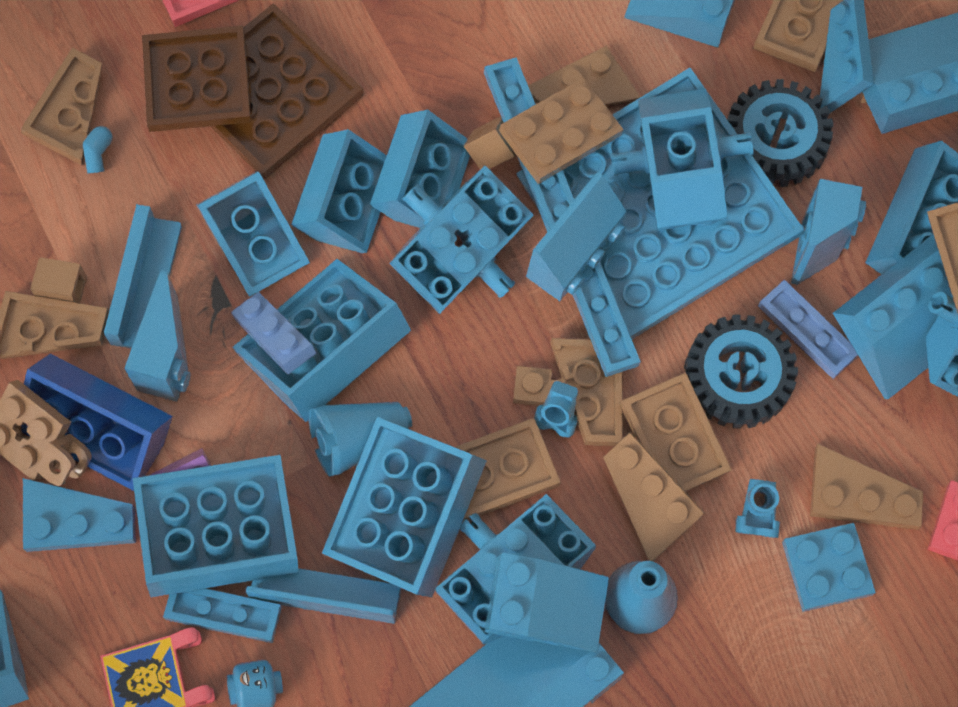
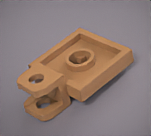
(47, 446)

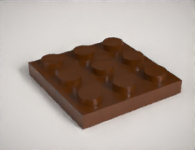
(196, 78)

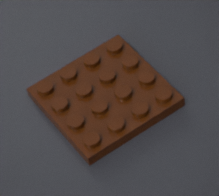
(291, 92)

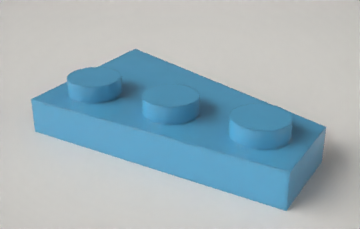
(847, 55)
(73, 519)

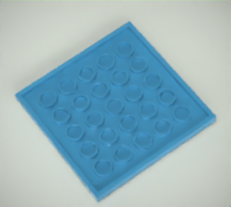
(668, 269)

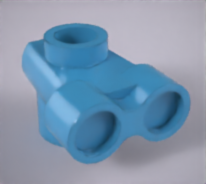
(558, 410)
(759, 519)

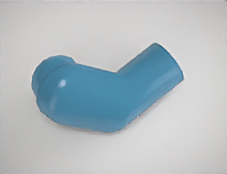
(94, 147)

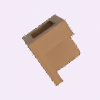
(488, 145)
(58, 280)

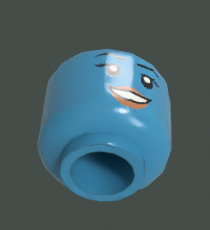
(254, 684)

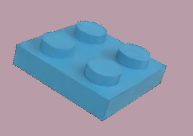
(828, 567)

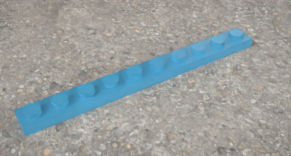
(552, 198)

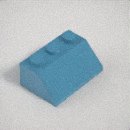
(422, 153)
(339, 192)
(827, 227)
(577, 239)

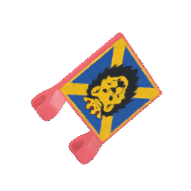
(152, 674)

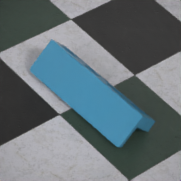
(148, 250)
(330, 594)

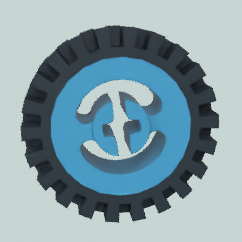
(805, 135)
(765, 361)

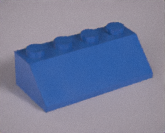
(111, 423)

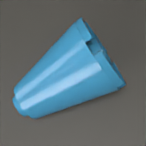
(345, 429)
(641, 597)

